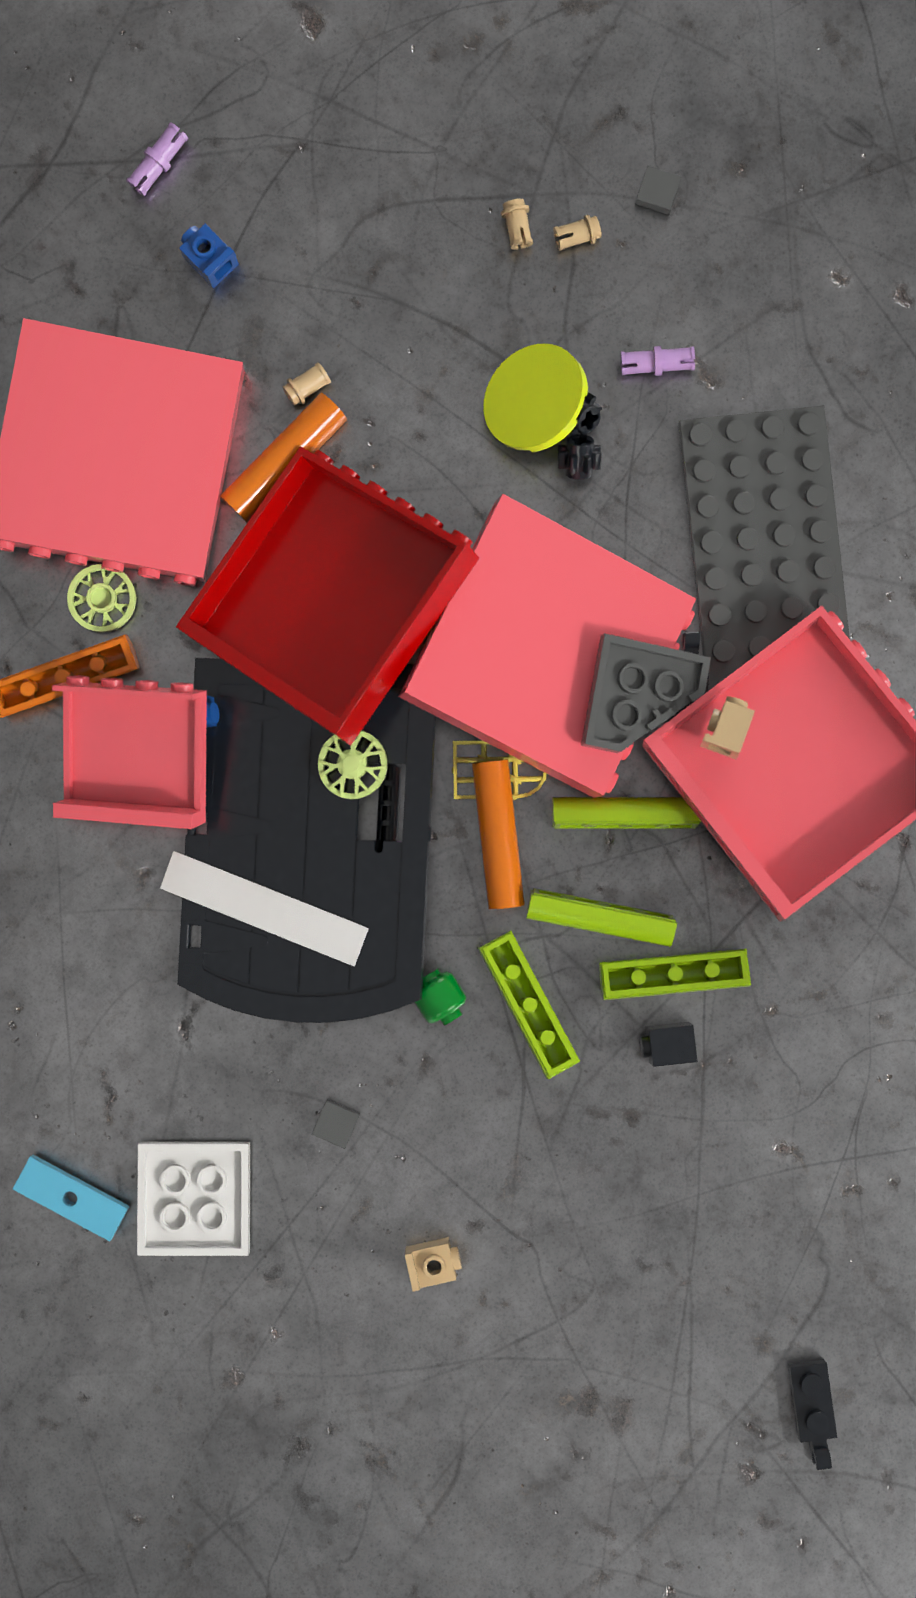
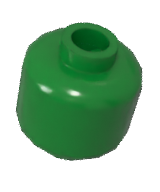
(441, 997)

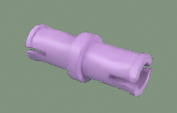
(157, 159)
(658, 360)

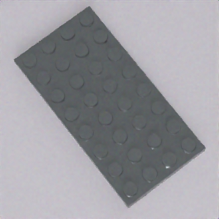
(760, 529)

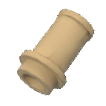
(517, 223)
(579, 231)
(306, 384)

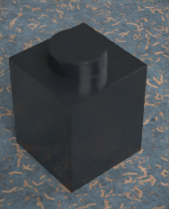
(669, 1044)

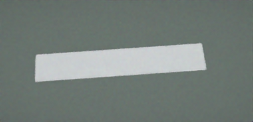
(264, 908)

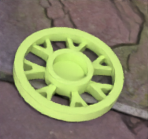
(101, 599)
(352, 765)

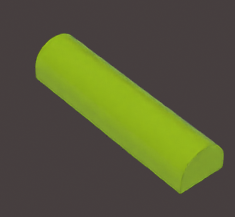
(622, 813)
(601, 917)
(674, 974)
(528, 1004)

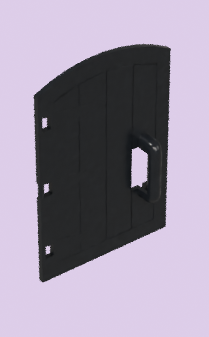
(293, 835)

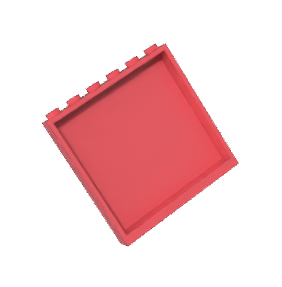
(115, 451)
(524, 639)
(819, 770)

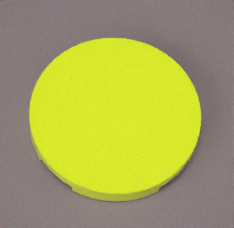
(535, 397)

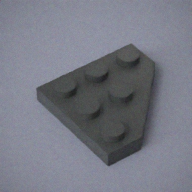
(638, 690)

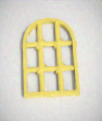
(515, 779)

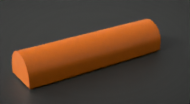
(309, 430)
(35, 684)
(498, 834)

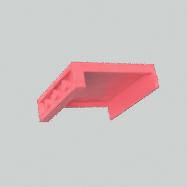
(133, 752)

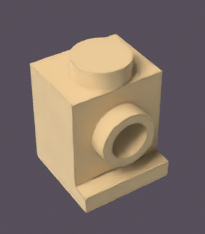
(728, 728)
(420, 1254)

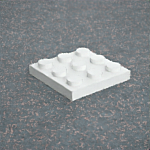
(193, 1199)

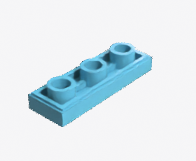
(50, 1188)

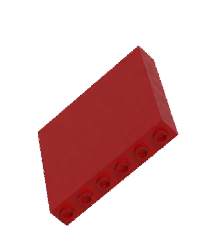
(329, 592)

